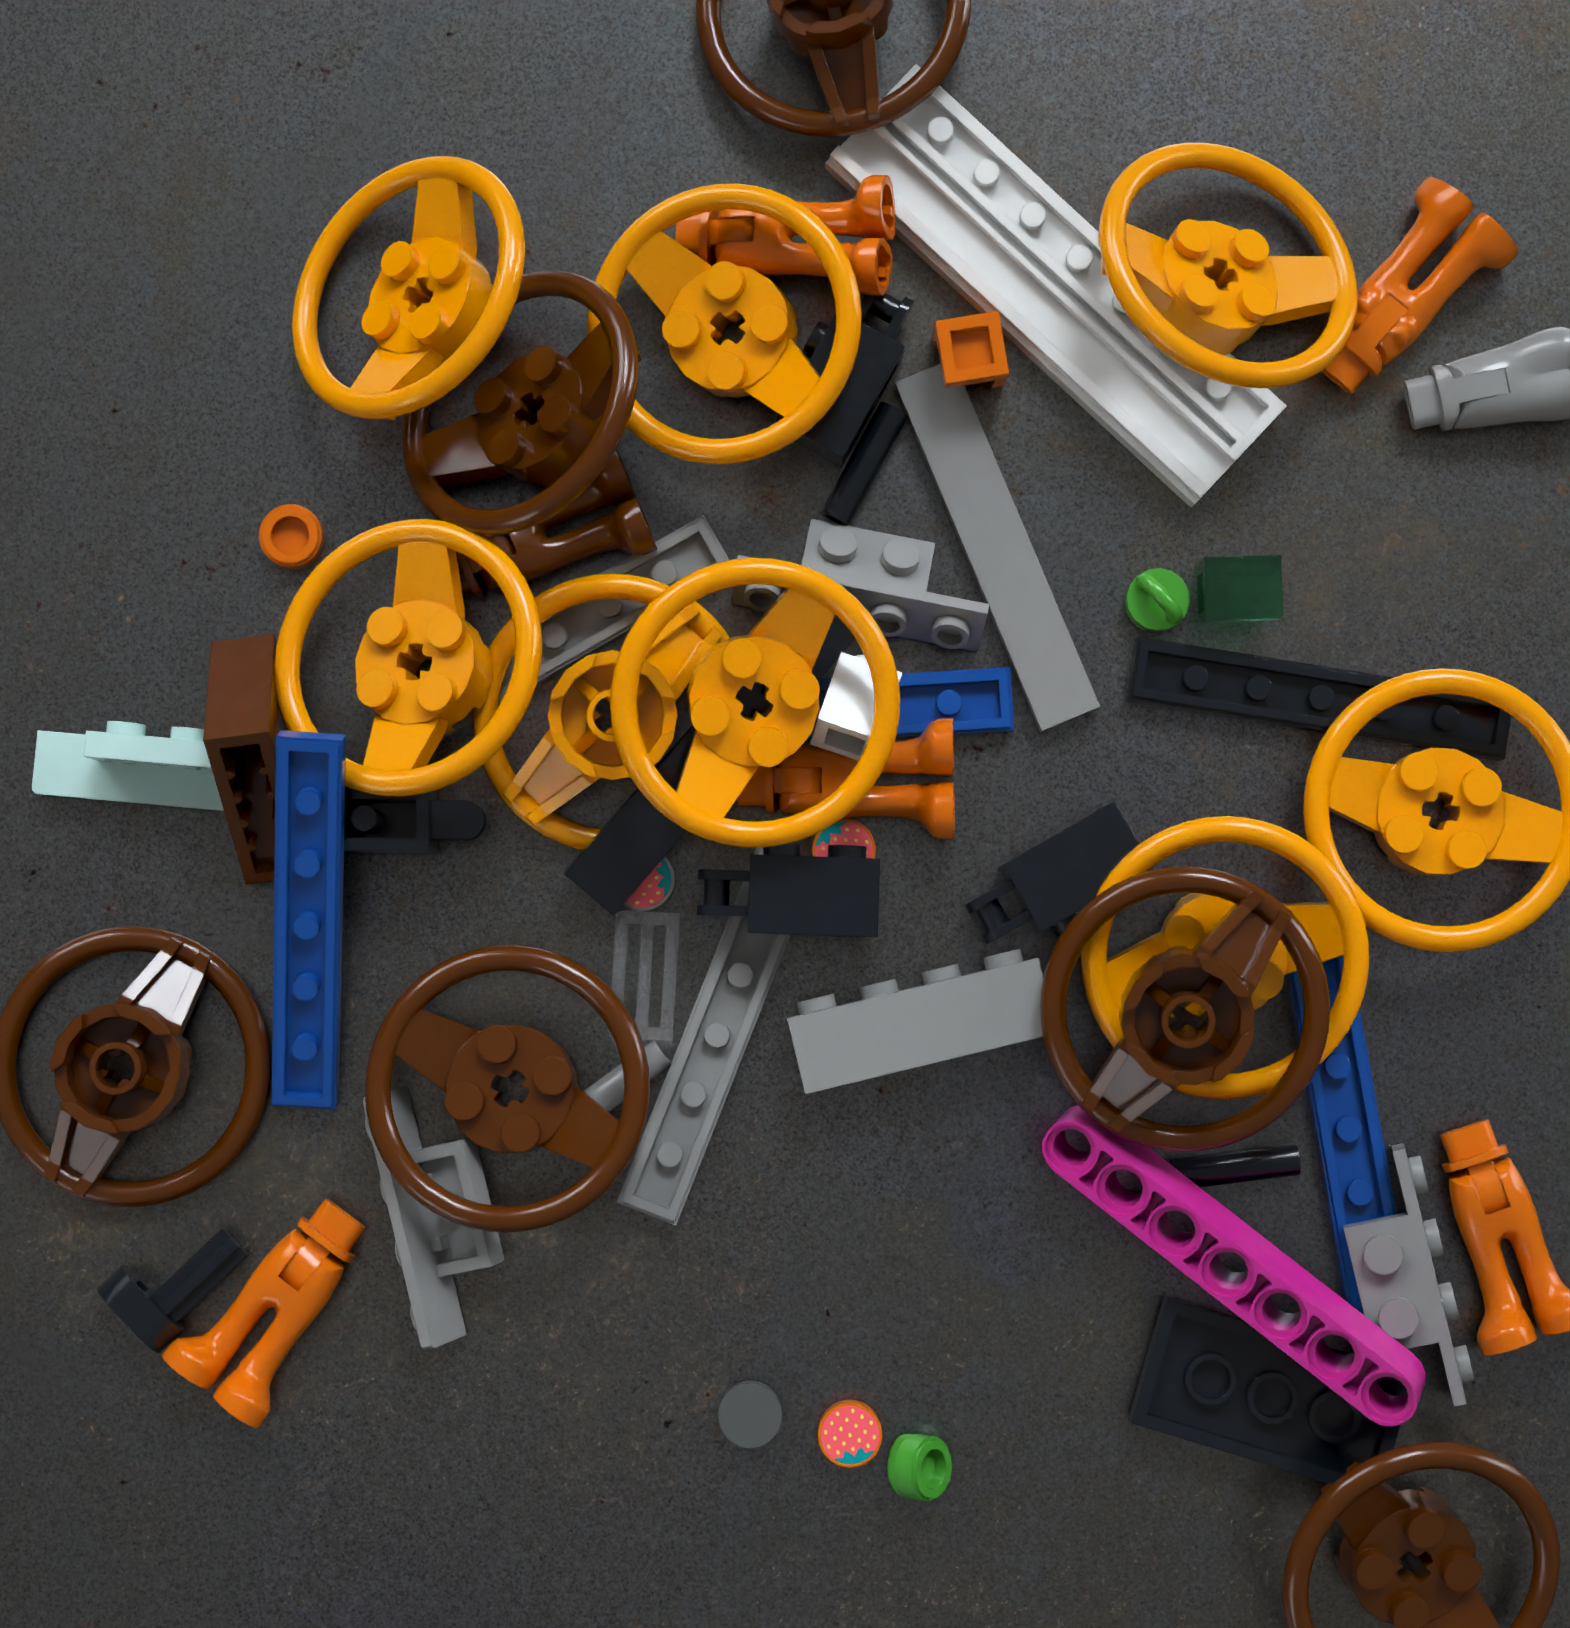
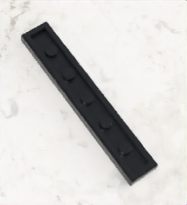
(1306, 697)
(641, 835)

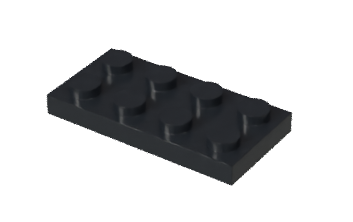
(1241, 1394)

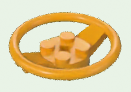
(1217, 283)
(432, 298)
(706, 298)
(421, 626)
(732, 745)
(575, 748)
(1480, 819)
(1333, 926)

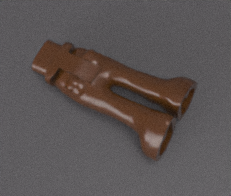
(538, 555)

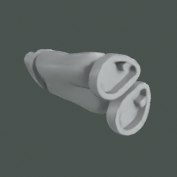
(1497, 386)

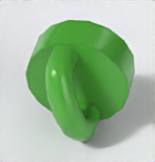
(1157, 600)
(919, 1466)

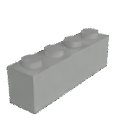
(919, 1024)

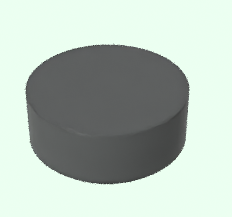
(750, 1414)

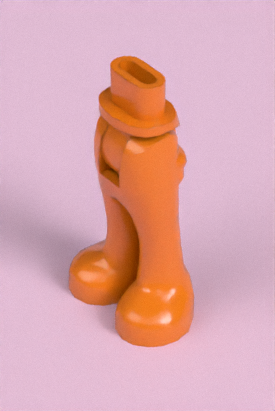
(767, 246)
(1394, 316)
(816, 773)
(1494, 1205)
(295, 1281)

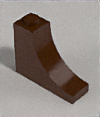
(241, 746)

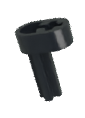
(157, 1314)

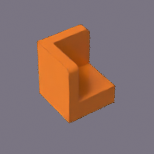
(971, 350)

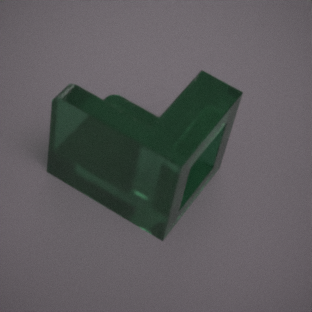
(1238, 590)

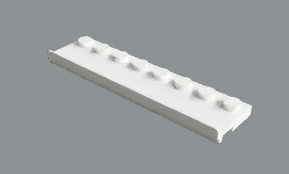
(1037, 262)

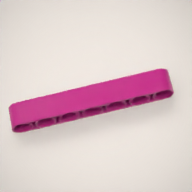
(1244, 1293)

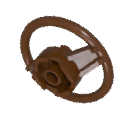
(843, 51)
(538, 419)
(1216, 975)
(149, 1028)
(469, 1069)
(1440, 1573)

